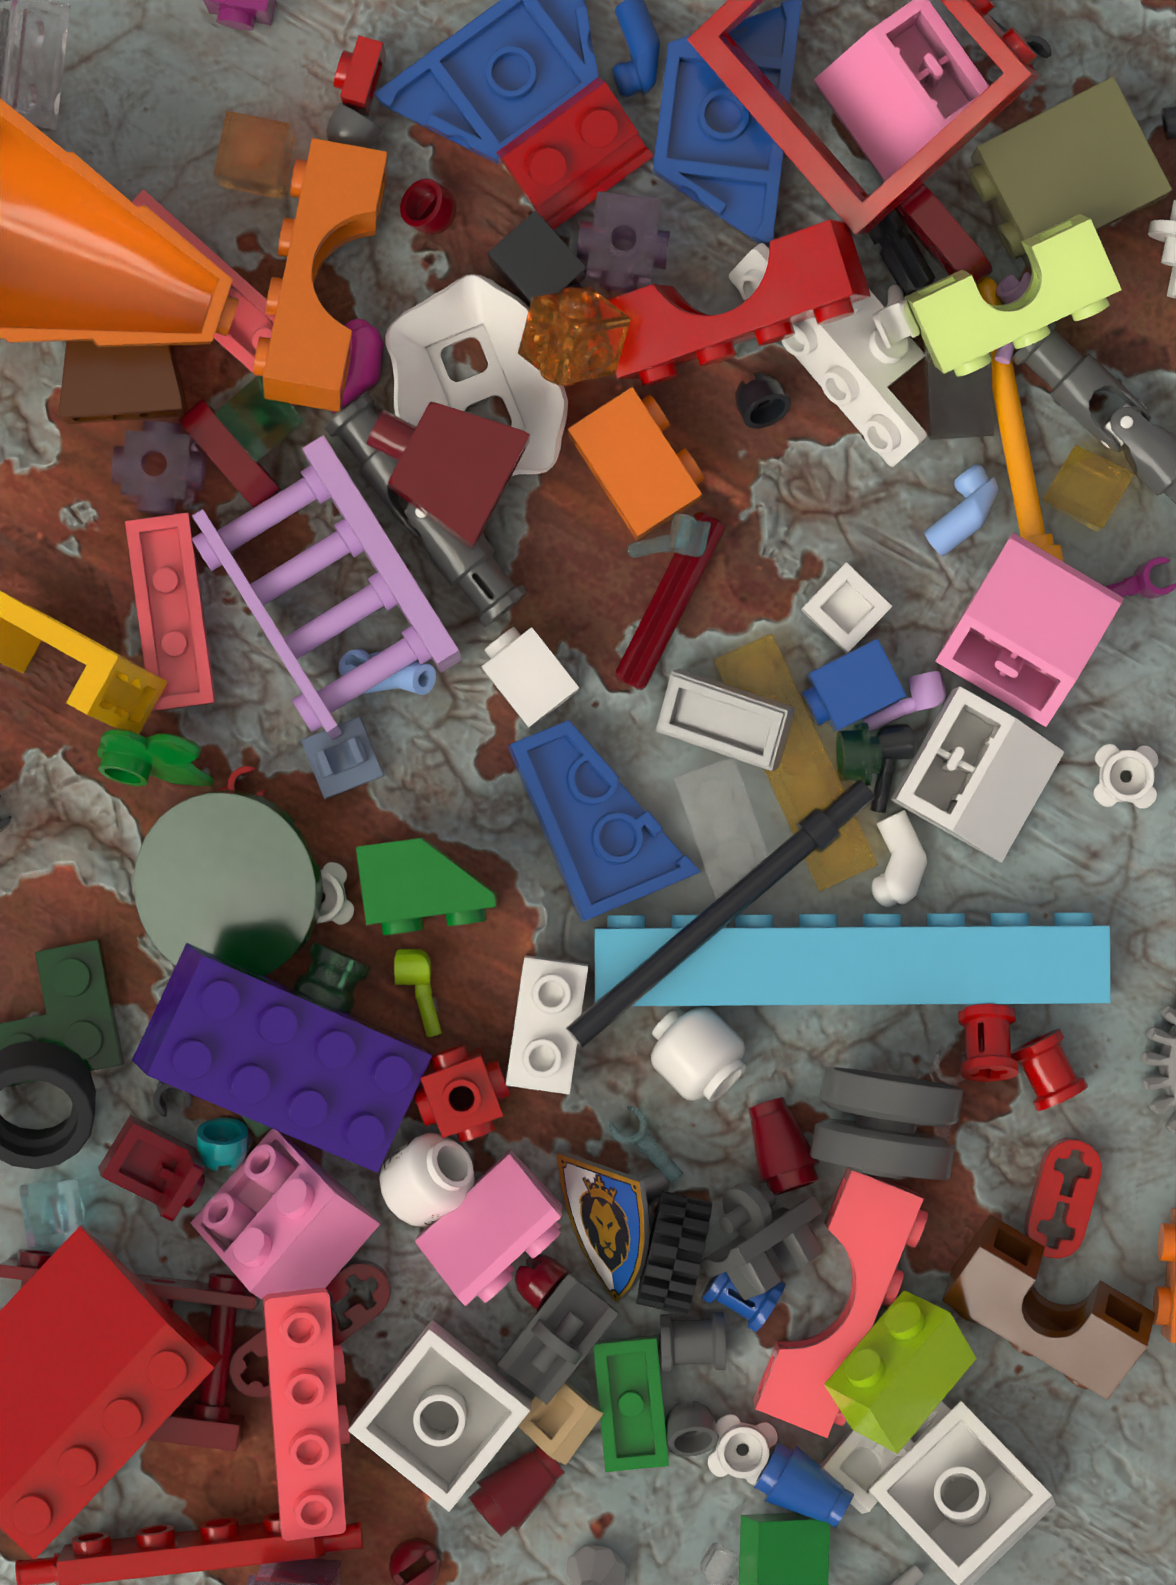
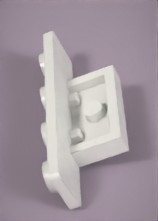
(851, 365)

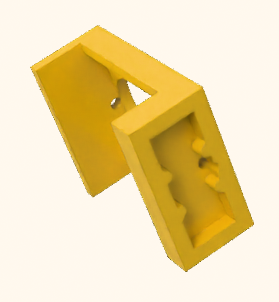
(109, 686)

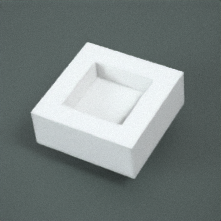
(846, 607)

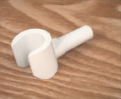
(896, 319)

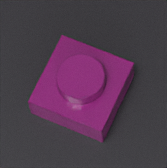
(242, 13)

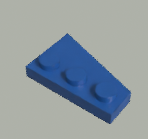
(594, 826)

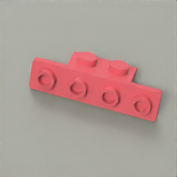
(306, 1413)

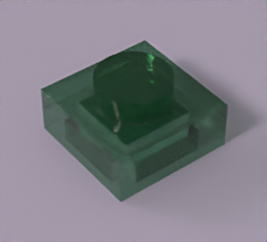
(257, 421)

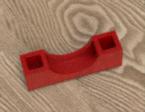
(805, 277)

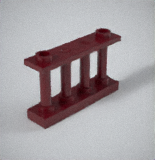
(210, 1419)

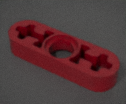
(358, 1313)

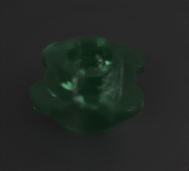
(857, 754)

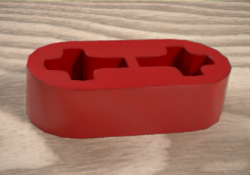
(1078, 1201)

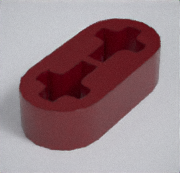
(942, 235)
(228, 455)

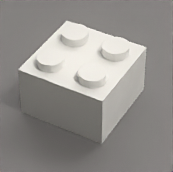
(440, 1415)

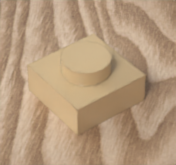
(561, 1423)

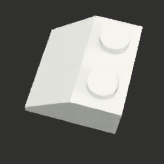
(962, 1496)

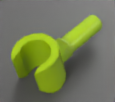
(414, 968)

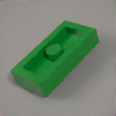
(631, 1403)

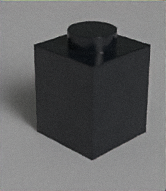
(536, 260)

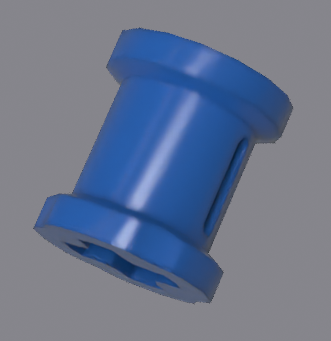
(755, 1309)

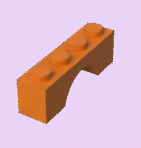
(338, 202)

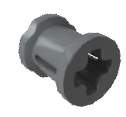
(692, 1342)

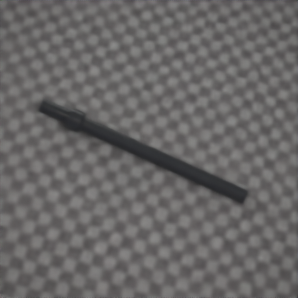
(814, 832)

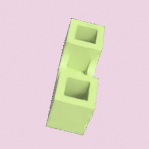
(1066, 279)

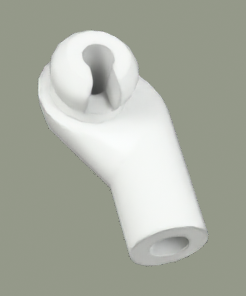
(906, 863)

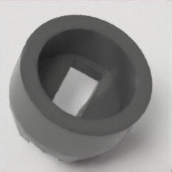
(351, 128)
(690, 1430)

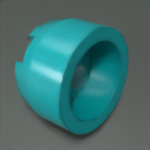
(222, 1143)

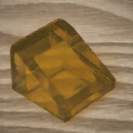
(1088, 488)

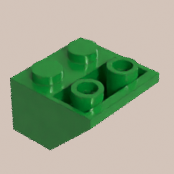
(416, 881)

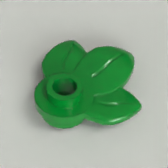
(133, 758)

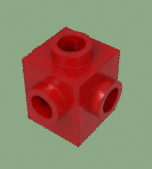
(462, 1068)

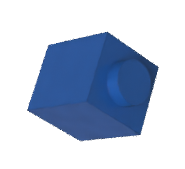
(852, 687)

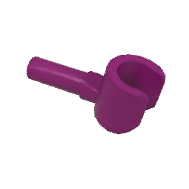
(1141, 583)

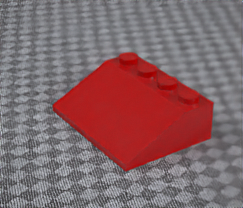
(83, 1384)

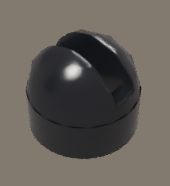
(762, 401)

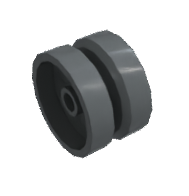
(885, 1133)

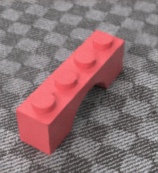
(873, 1225)

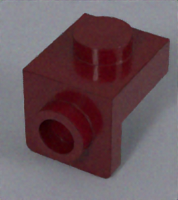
(154, 1167)

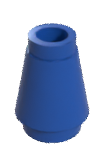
(802, 1486)

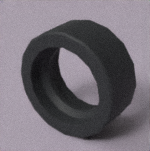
(64, 1070)

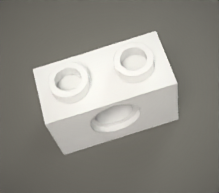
(547, 1003)

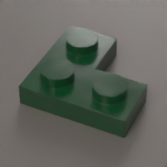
(76, 1005)

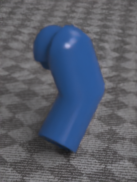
(643, 46)

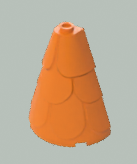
(90, 260)

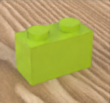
(900, 1371)

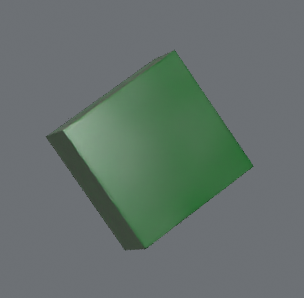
(783, 1550)

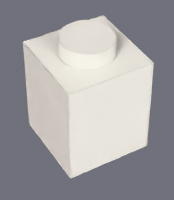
(528, 675)

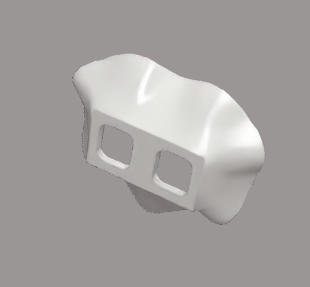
(497, 319)

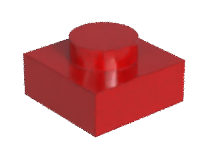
(360, 73)

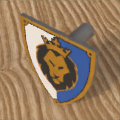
(610, 1218)

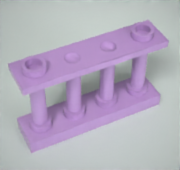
(387, 588)

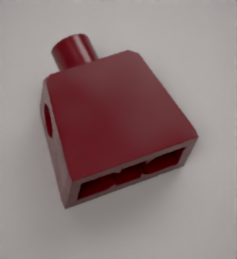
(450, 465)

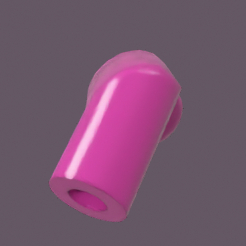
(365, 359)

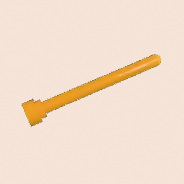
(1016, 445)

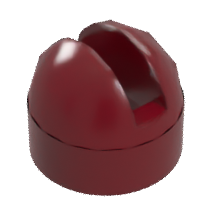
(428, 207)
(539, 1279)
(407, 1554)

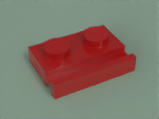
(575, 153)

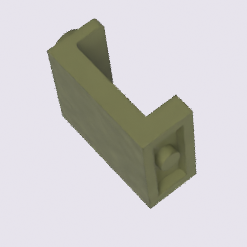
(1066, 163)

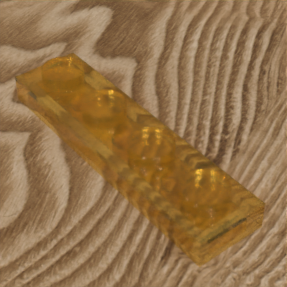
(805, 770)

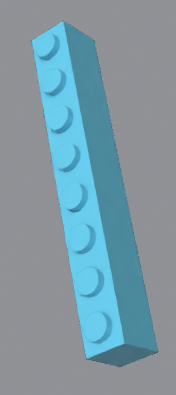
(868, 962)

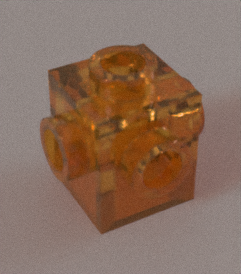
(573, 336)

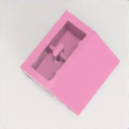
(900, 85)
(1029, 629)
(283, 1220)
(491, 1228)

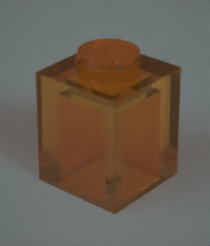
(254, 154)

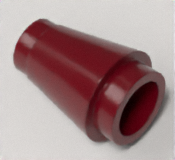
(781, 1148)
(516, 1490)

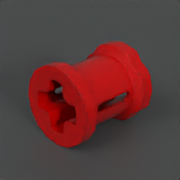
(988, 1042)
(1048, 1070)

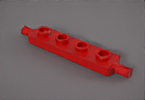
(161, 1551)

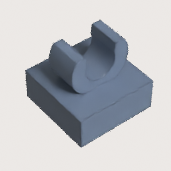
(343, 761)

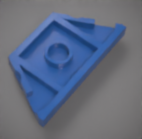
(498, 74)
(711, 141)

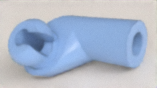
(969, 514)
(412, 678)

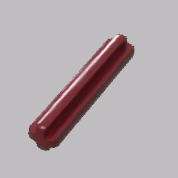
(665, 610)

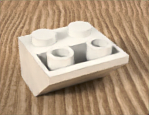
(977, 773)

